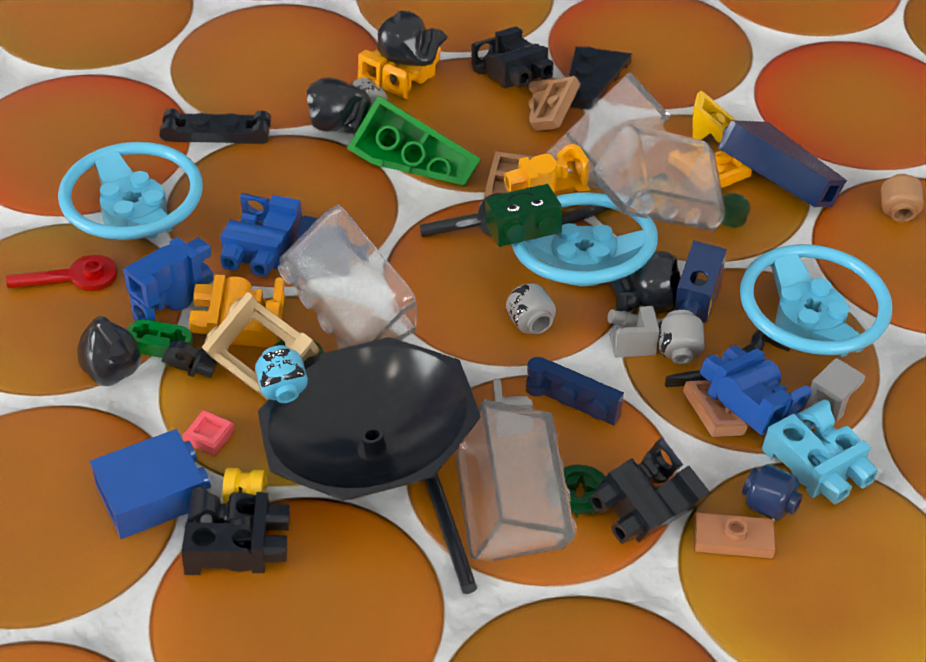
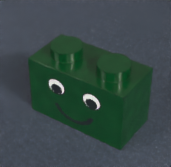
(523, 215)

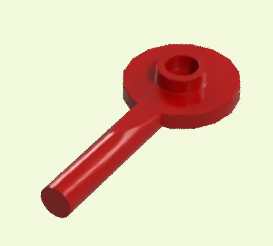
(86, 273)

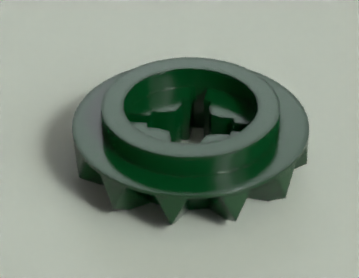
(590, 478)

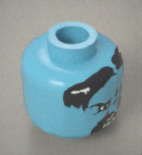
(281, 374)

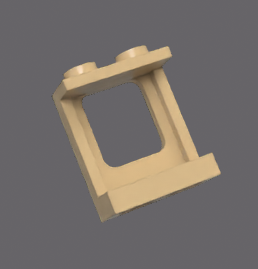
(239, 315)

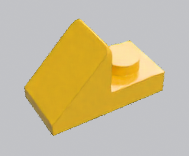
(709, 118)

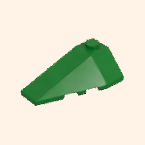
(406, 144)

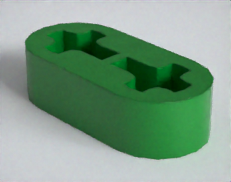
(156, 336)

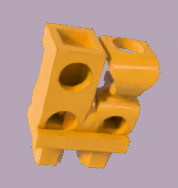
(373, 62)
(546, 170)
(219, 299)

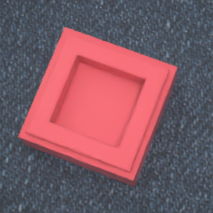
(209, 432)

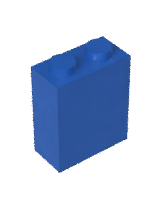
(148, 482)

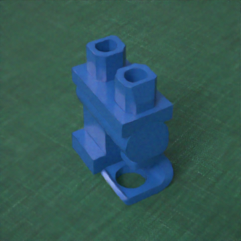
(261, 234)
(167, 277)
(752, 388)

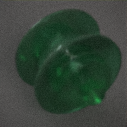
(736, 210)

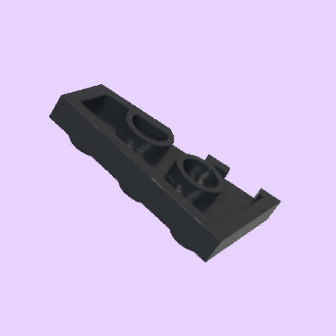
(595, 72)

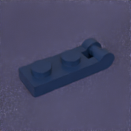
(573, 389)

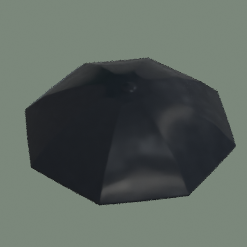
(370, 419)

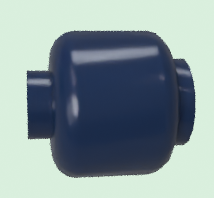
(772, 492)

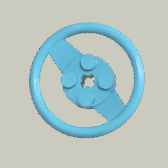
(129, 201)
(587, 252)
(810, 311)

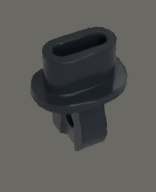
(190, 359)

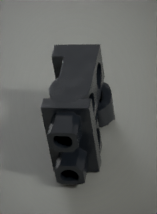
(512, 59)
(639, 503)
(237, 532)

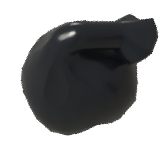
(407, 41)
(337, 105)
(650, 285)
(107, 352)

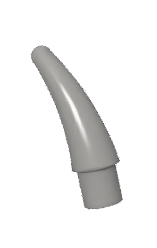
(624, 318)

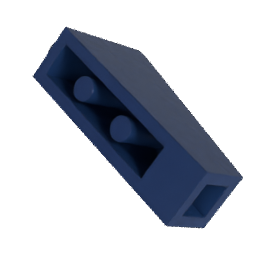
(782, 161)

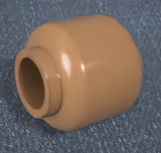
(902, 197)

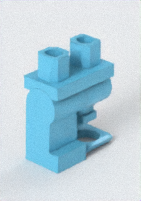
(820, 458)

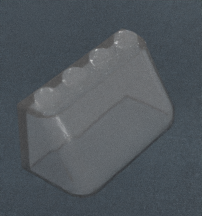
(623, 105)
(662, 177)
(348, 282)
(513, 484)

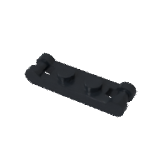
(215, 127)

